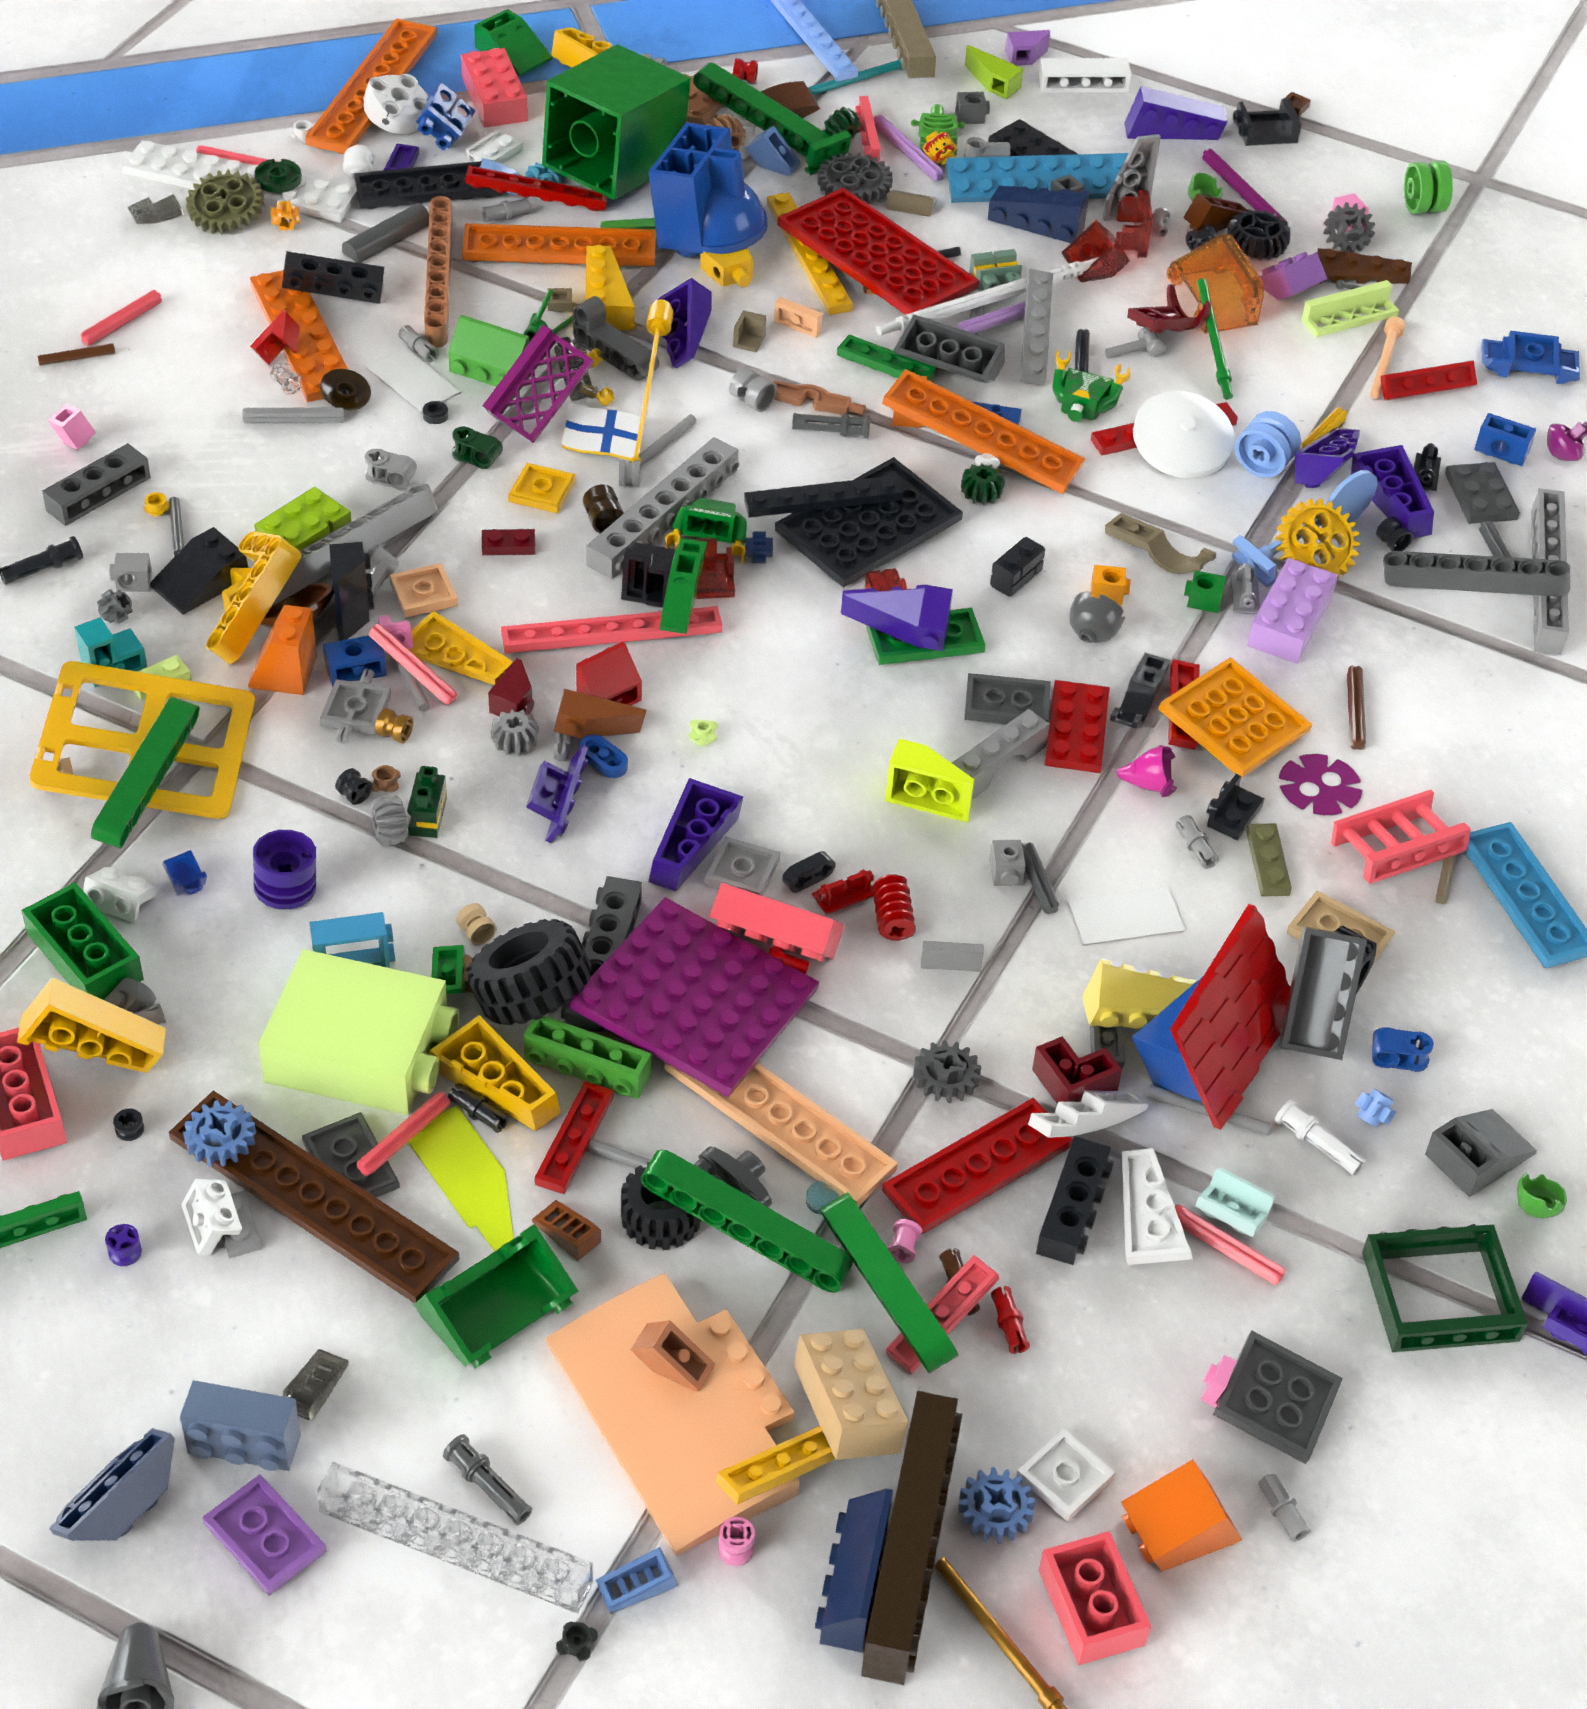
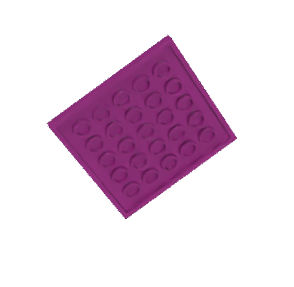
(695, 996)

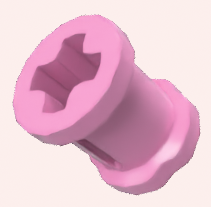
(904, 1240)

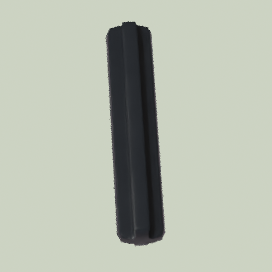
(1082, 350)

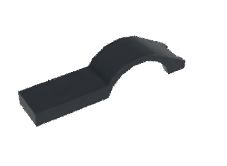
(1141, 691)

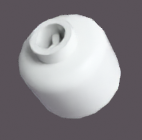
(358, 160)

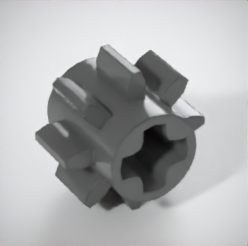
(114, 606)

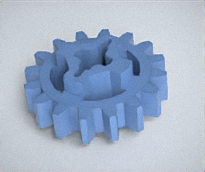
(219, 1133)
(997, 1511)

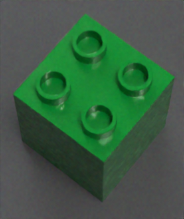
(612, 119)

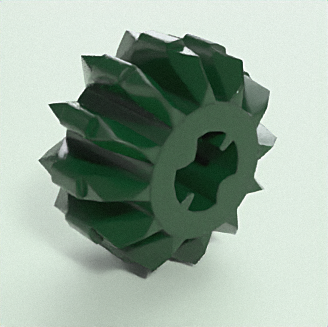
(841, 121)
(982, 483)

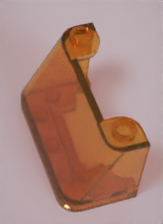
(1231, 281)

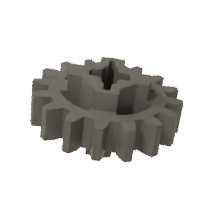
(1340, 221)
(946, 1071)

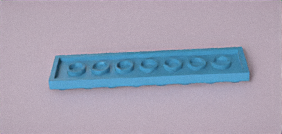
(979, 177)

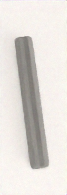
(294, 415)

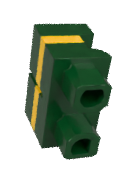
(427, 803)

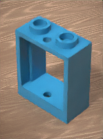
(353, 930)

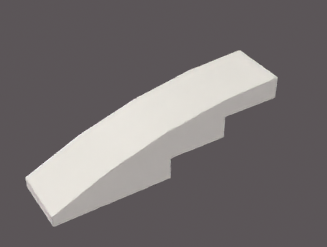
(1092, 1114)

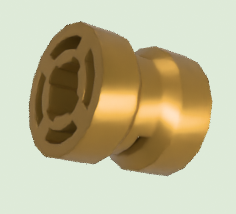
(394, 725)

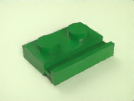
(825, 149)

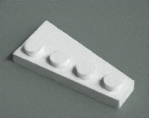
(1150, 1217)

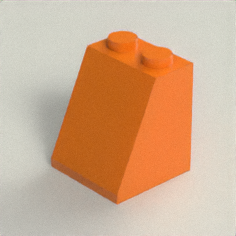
(287, 653)
(1179, 1518)

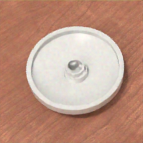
(1183, 434)

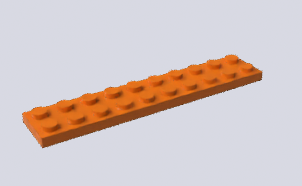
(394, 54)

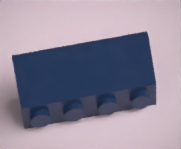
(855, 1571)

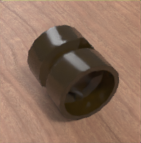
(602, 506)

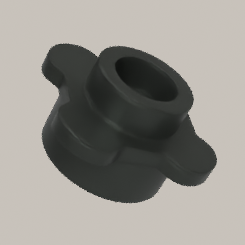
(580, 1631)

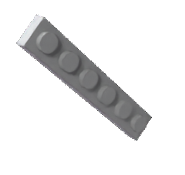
(1036, 327)

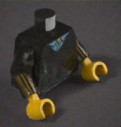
(584, 387)

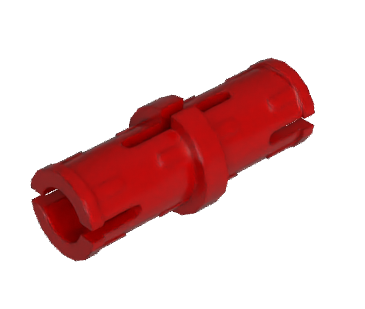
(1010, 1320)

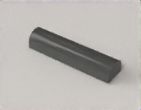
(386, 233)

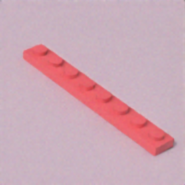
(603, 630)

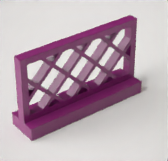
(524, 369)

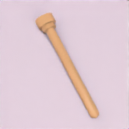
(1393, 329)

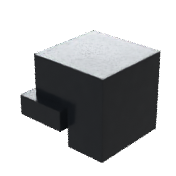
(646, 574)

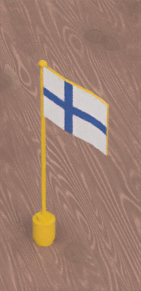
(616, 431)

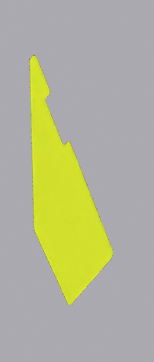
(467, 1174)

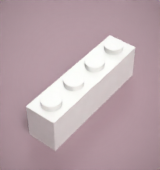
(1084, 75)

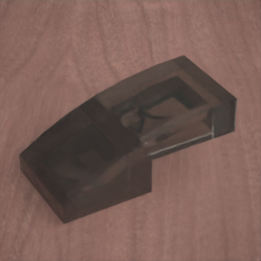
(147, 212)

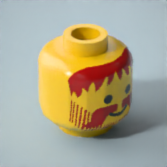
(939, 147)

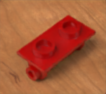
(845, 893)

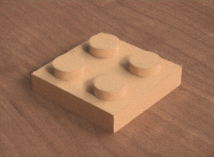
(423, 590)

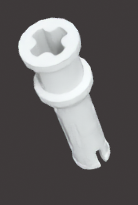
(1307, 1129)

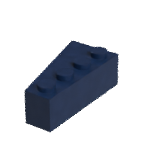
(1041, 211)

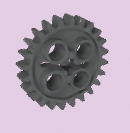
(857, 174)

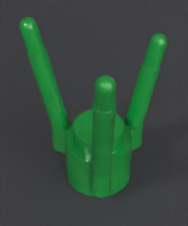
(536, 323)

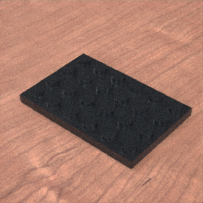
(866, 536)

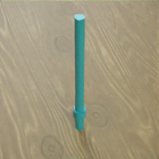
(862, 75)

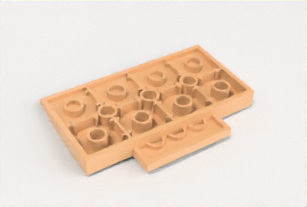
(664, 1432)

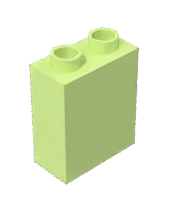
(357, 1032)

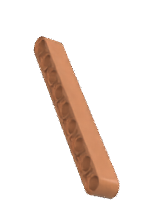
(438, 271)

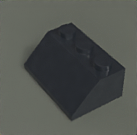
(351, 587)

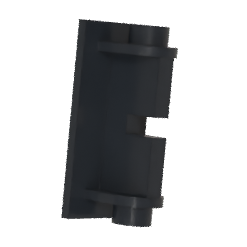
(1428, 467)

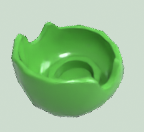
(1205, 185)
(1540, 1196)

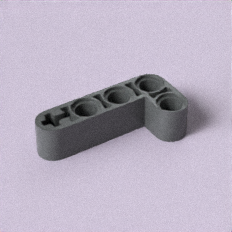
(615, 346)

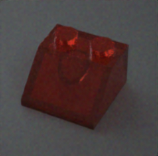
(1094, 243)

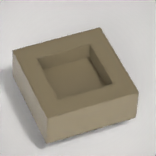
(560, 300)

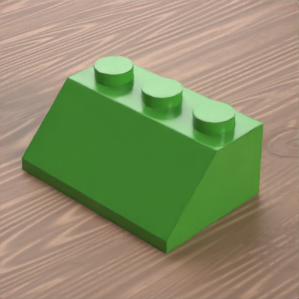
(484, 350)

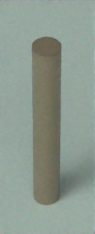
(1445, 880)

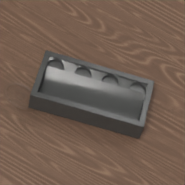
(1322, 993)

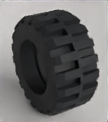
(529, 972)

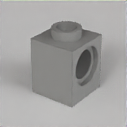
(131, 572)

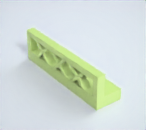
(1345, 305)

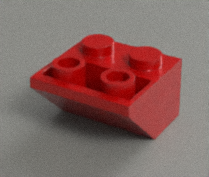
(610, 676)

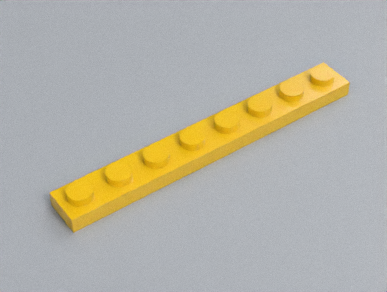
(816, 267)

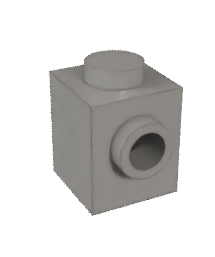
(1007, 862)

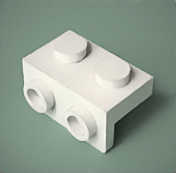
(118, 893)

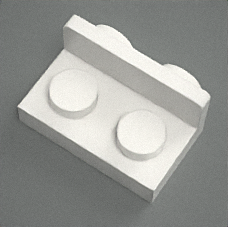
(210, 1214)

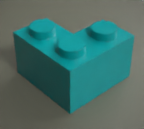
(103, 648)

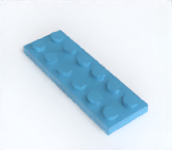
(1528, 894)

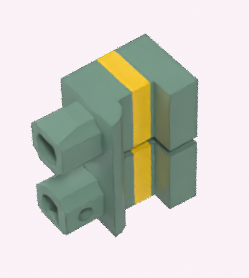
(995, 269)

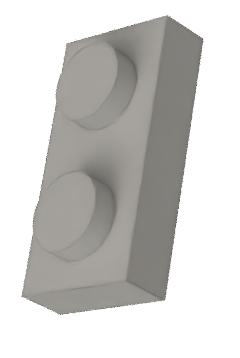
(248, 1239)

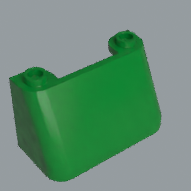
(497, 1297)

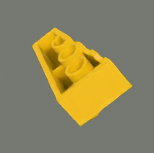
(575, 46)
(91, 1027)
(493, 1069)

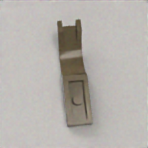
(1156, 544)

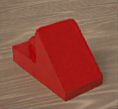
(279, 334)

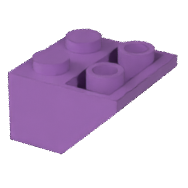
(1293, 276)

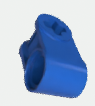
(1398, 1049)

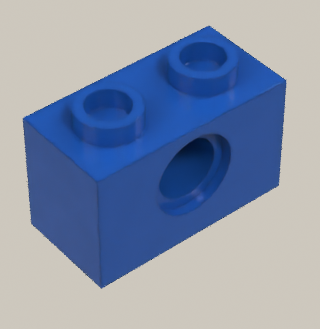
(1505, 439)
(349, 658)

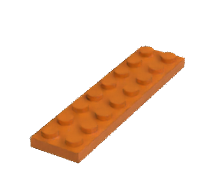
(556, 244)
(316, 347)
(983, 431)

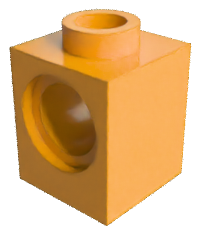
(1110, 582)

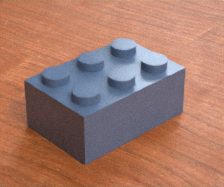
(240, 1426)

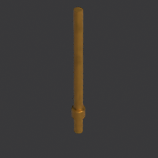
(1048, 1696)

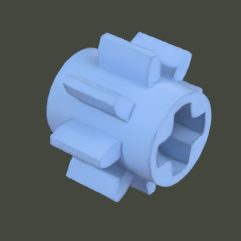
(1375, 1107)

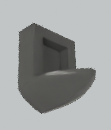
(131, 995)

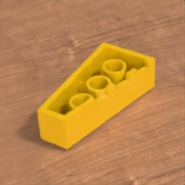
(608, 284)

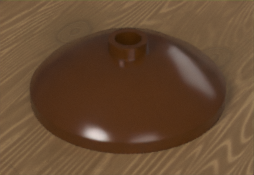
(313, 596)

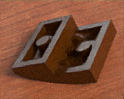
(794, 97)

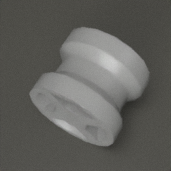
(629, 473)

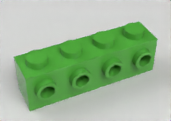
(587, 1056)

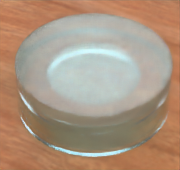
(819, 1195)

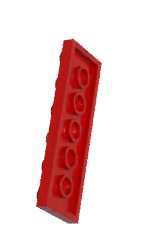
(973, 1167)

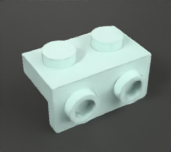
(1236, 1202)

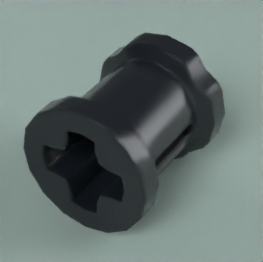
(1200, 237)

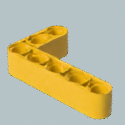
(273, 566)

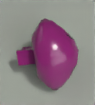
(1565, 442)

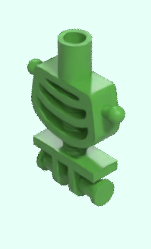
(937, 121)

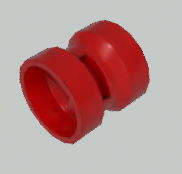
(746, 70)

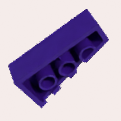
(1398, 488)

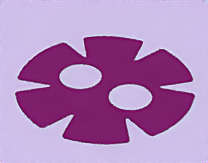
(1326, 800)

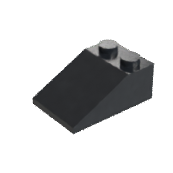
(199, 571)

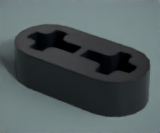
(808, 871)

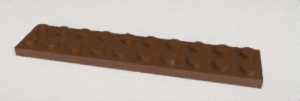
(334, 1209)

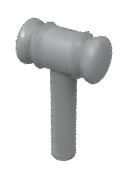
(1146, 340)

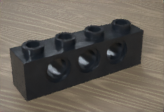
(333, 277)
(1080, 1181)

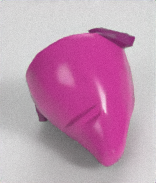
(1151, 771)

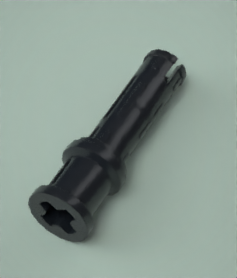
(53, 556)

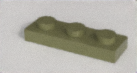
(1268, 860)

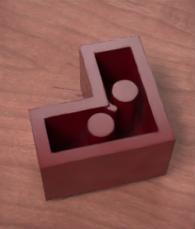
(1068, 1075)

